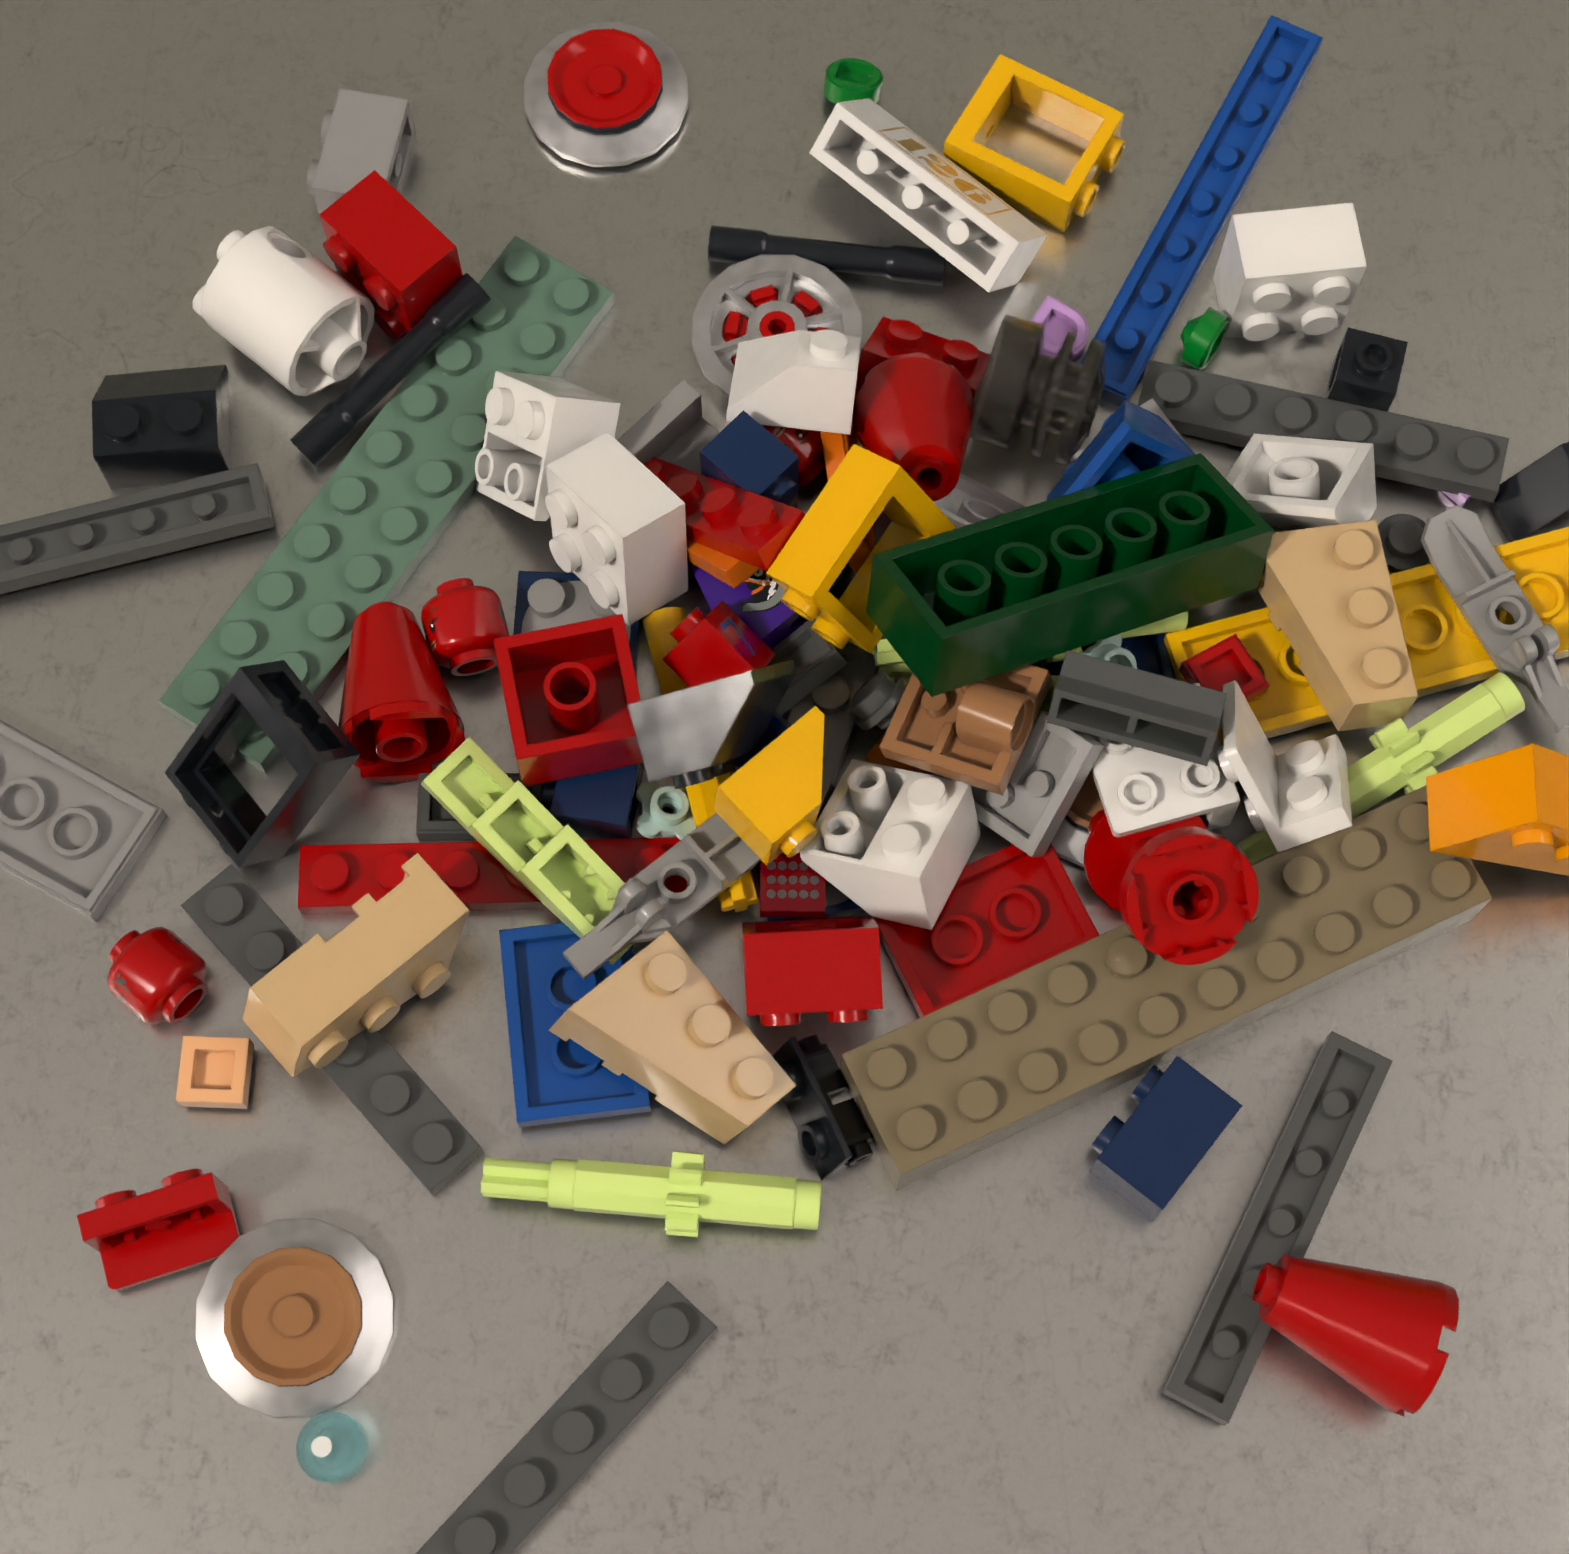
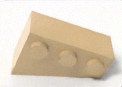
(1342, 619)
(359, 974)
(677, 1039)

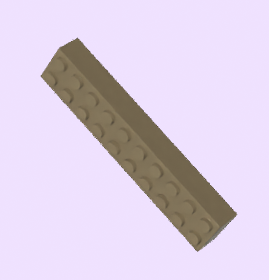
(1118, 1009)

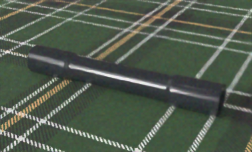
(893, 262)
(440, 322)

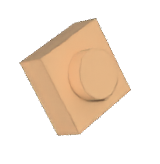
(215, 1072)

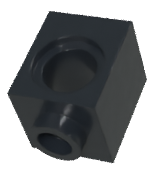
(1366, 370)

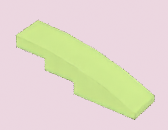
(526, 838)

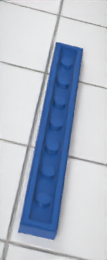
(1202, 204)

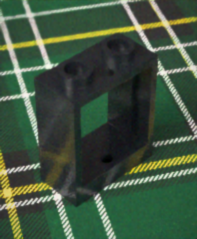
(300, 731)

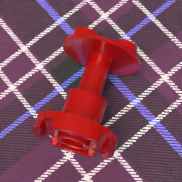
(1174, 885)

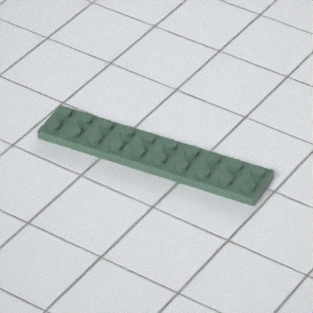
(391, 490)

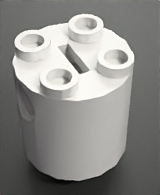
(286, 310)

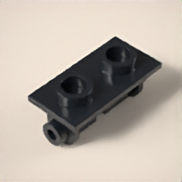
(825, 1131)

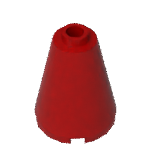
(917, 418)
(396, 698)
(1362, 1324)

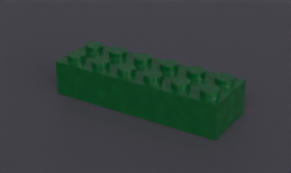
(1066, 572)

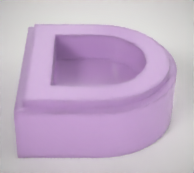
(1058, 321)

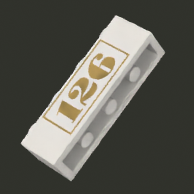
(928, 194)

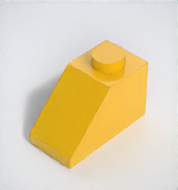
(778, 791)

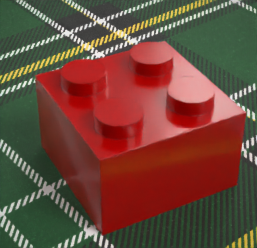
(389, 253)
(570, 699)
(812, 968)

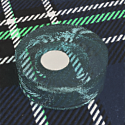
(332, 1447)

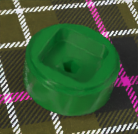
(852, 80)
(1203, 337)

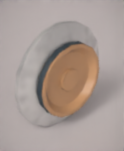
(294, 1318)

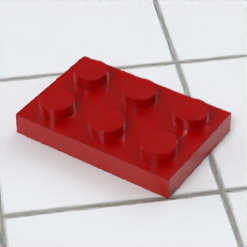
(996, 923)

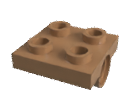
(968, 731)

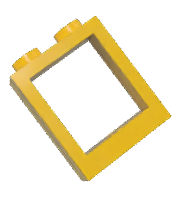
(1056, 103)
(833, 531)

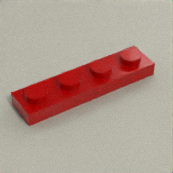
(729, 516)

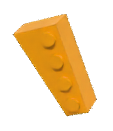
(1504, 810)

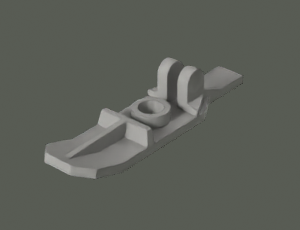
(1483, 585)
(644, 908)

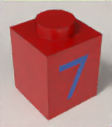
(715, 647)

